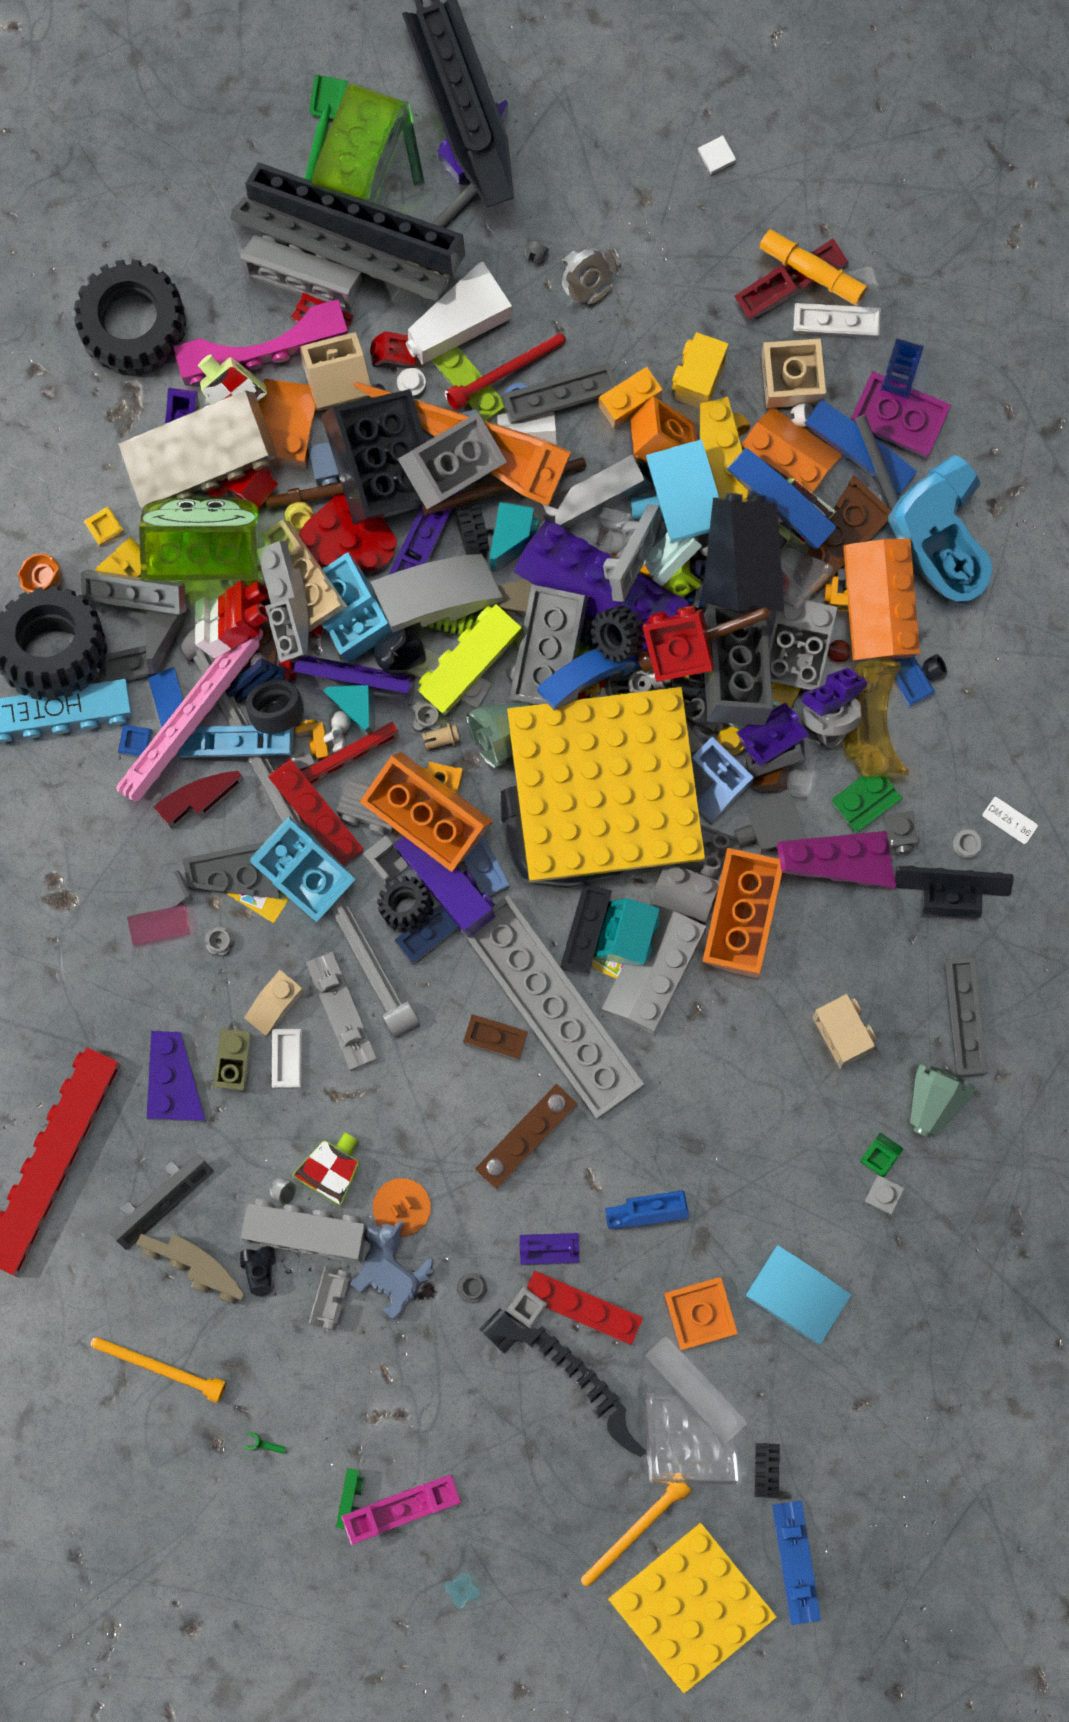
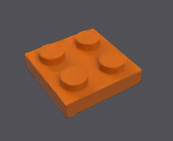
(700, 1313)

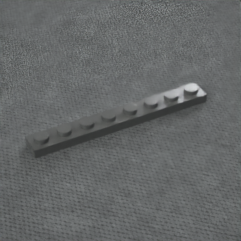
(339, 249)

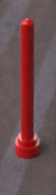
(458, 396)

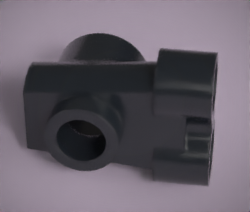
(258, 1269)

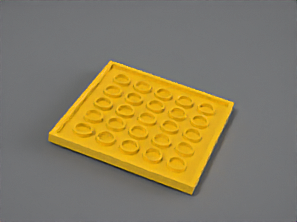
(605, 784)

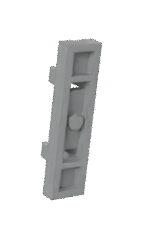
(640, 540)
(341, 1011)

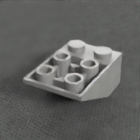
(801, 644)
(694, 885)

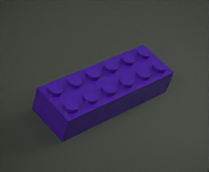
(573, 565)

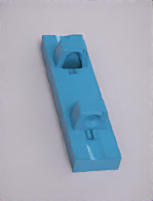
(235, 742)

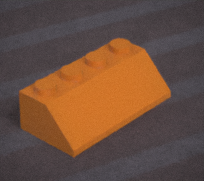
(881, 599)
(425, 811)
(743, 912)

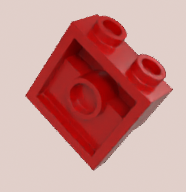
(678, 644)

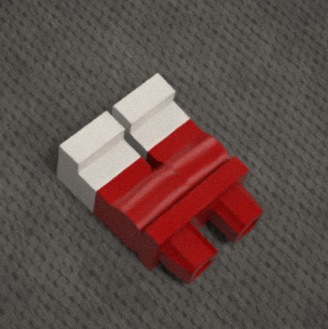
(230, 618)

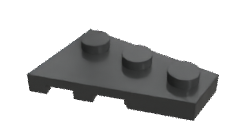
(229, 872)

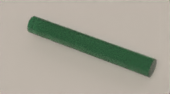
(412, 149)

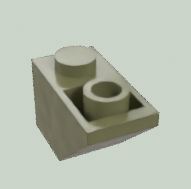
(233, 1059)

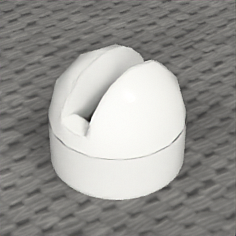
(801, 413)

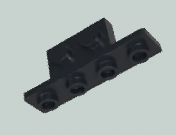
(953, 890)

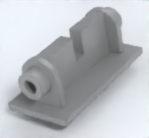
(329, 1297)

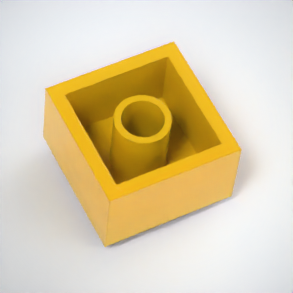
(701, 370)

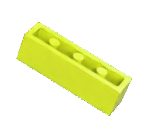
(470, 659)

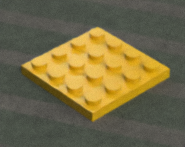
(692, 1608)

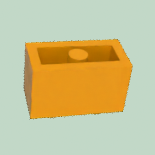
(629, 396)

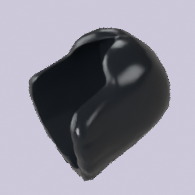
(406, 645)

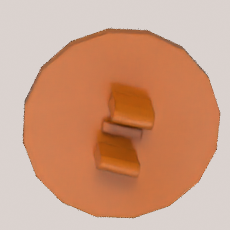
(402, 1201)

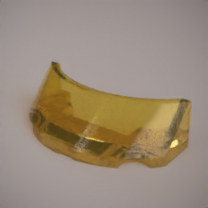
(870, 741)

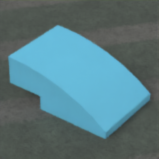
(683, 489)
(363, 621)
(302, 868)
(798, 1295)

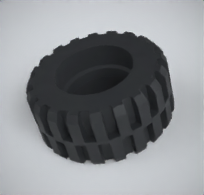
(121, 282)
(57, 673)

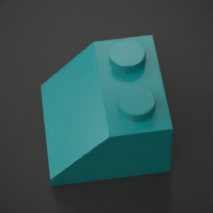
(512, 533)
(627, 932)

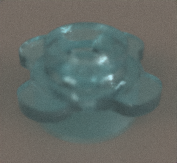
(452, 1588)

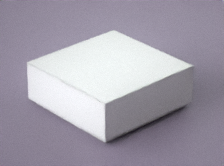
(716, 155)

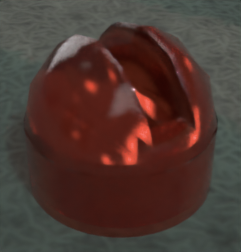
(836, 656)

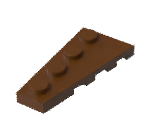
(857, 520)

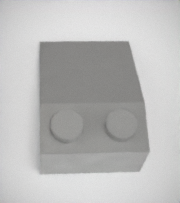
(452, 460)

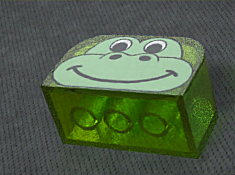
(360, 142)
(199, 539)

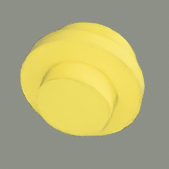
(298, 514)

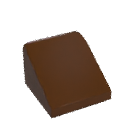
(772, 781)

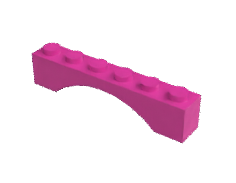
(318, 324)

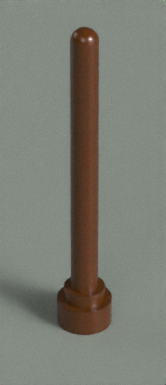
(715, 632)

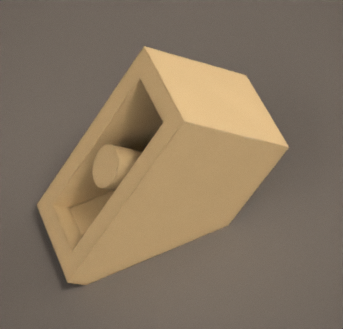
(273, 1003)

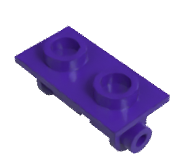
(549, 1248)

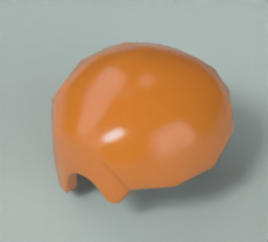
(39, 571)

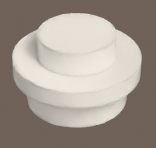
(411, 379)

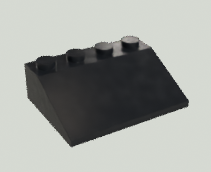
(366, 447)

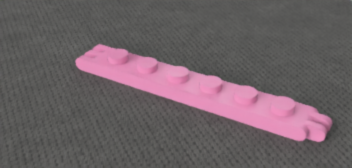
(186, 719)

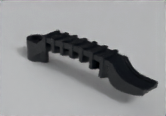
(505, 1332)

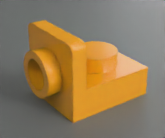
(836, 599)
(316, 744)

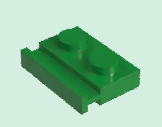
(865, 801)

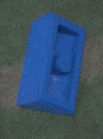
(166, 693)

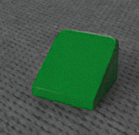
(881, 1155)

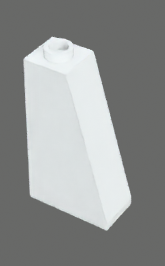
(460, 315)

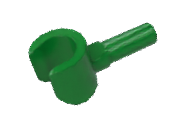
(262, 1444)

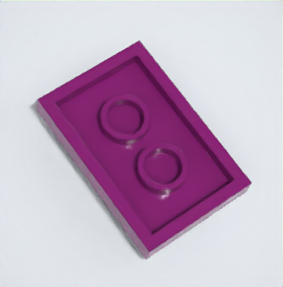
(902, 420)

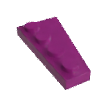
(849, 858)

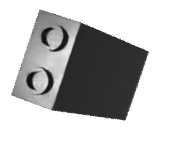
(744, 554)

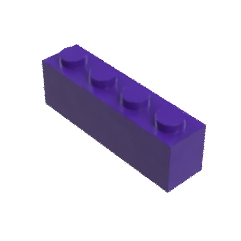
(451, 889)

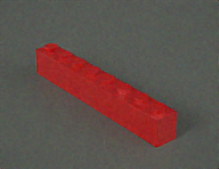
(53, 1156)

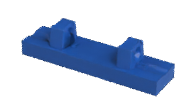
(796, 1562)

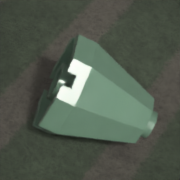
(491, 728)
(937, 1099)

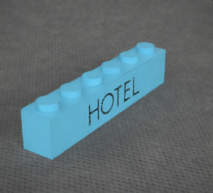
(86, 708)

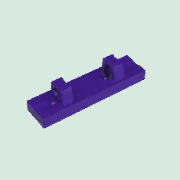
(421, 539)

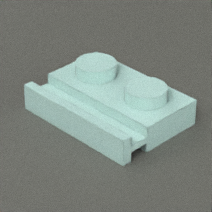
(669, 557)

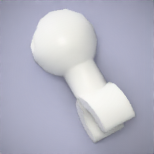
(339, 723)

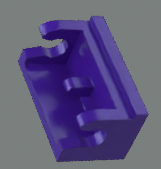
(773, 738)

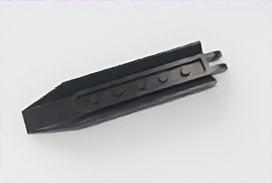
(462, 98)

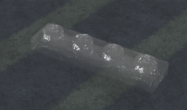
(695, 1389)

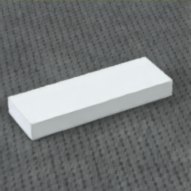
(836, 320)

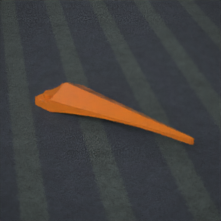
(532, 462)

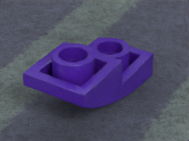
(836, 692)

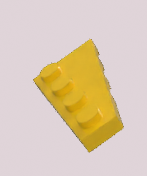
(721, 444)

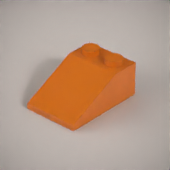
(290, 421)

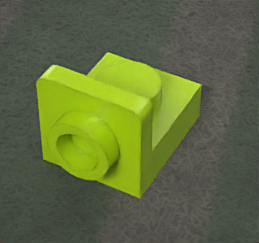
(683, 581)

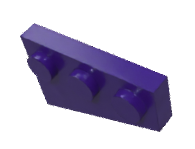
(171, 1081)

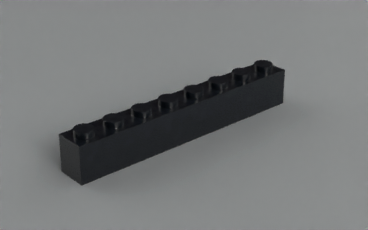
(358, 219)

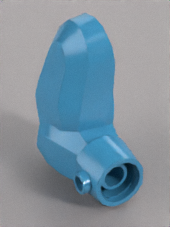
(939, 539)

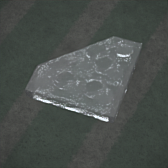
(683, 1445)

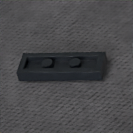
(586, 929)

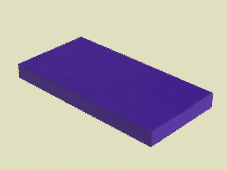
(354, 674)

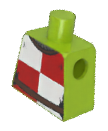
(330, 1169)

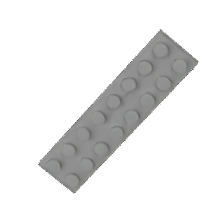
(554, 1010)

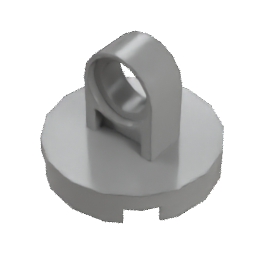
(587, 275)
(835, 723)

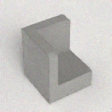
(385, 860)

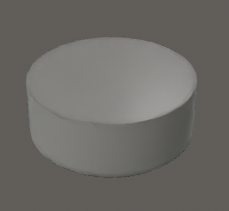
(967, 843)

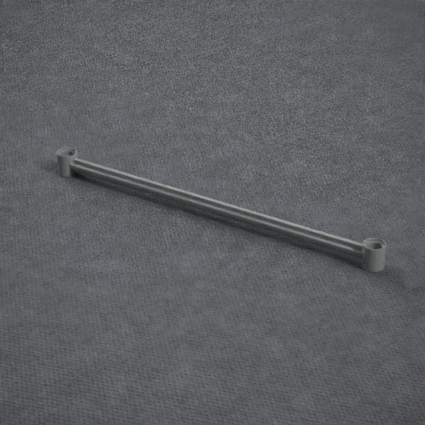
(398, 1015)

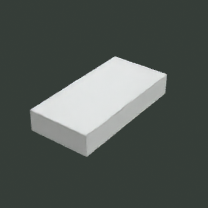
(286, 1058)

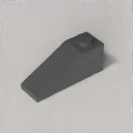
(161, 633)

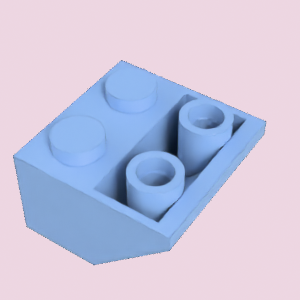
(729, 777)

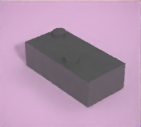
(741, 678)

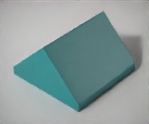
(356, 703)

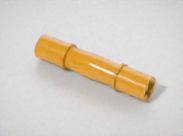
(813, 267)

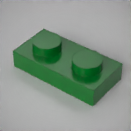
(352, 1486)

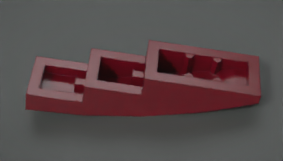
(785, 283)

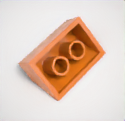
(792, 450)

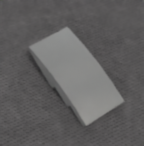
(436, 591)

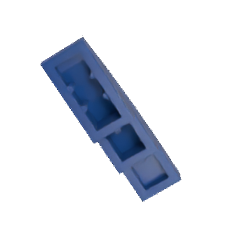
(846, 438)
(792, 506)

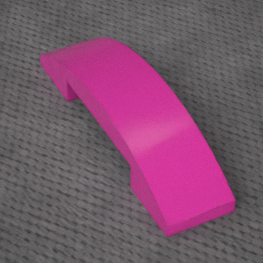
(400, 1509)

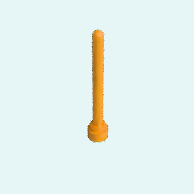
(211, 1388)
(674, 1492)

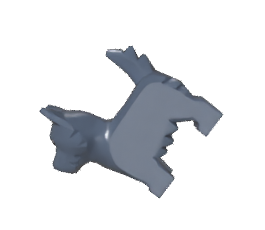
(386, 1273)

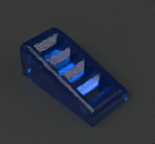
(907, 350)

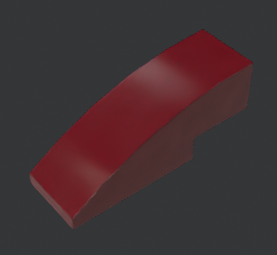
(197, 796)

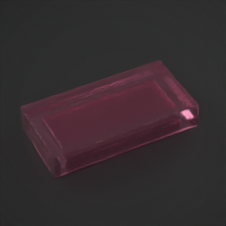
(158, 925)

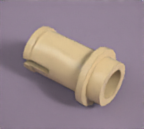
(443, 736)

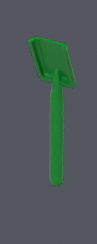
(325, 101)

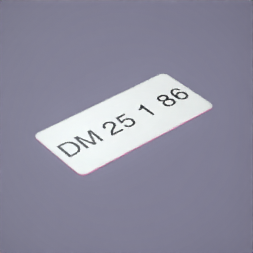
(1010, 820)

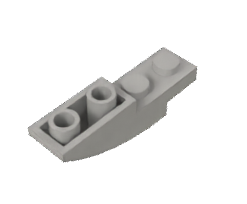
(288, 601)

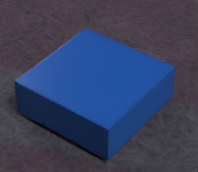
(134, 740)

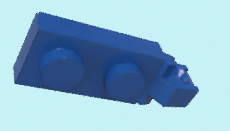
(648, 1210)

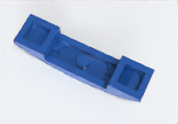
(580, 673)

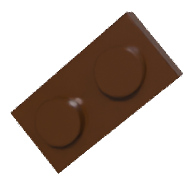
(495, 1037)

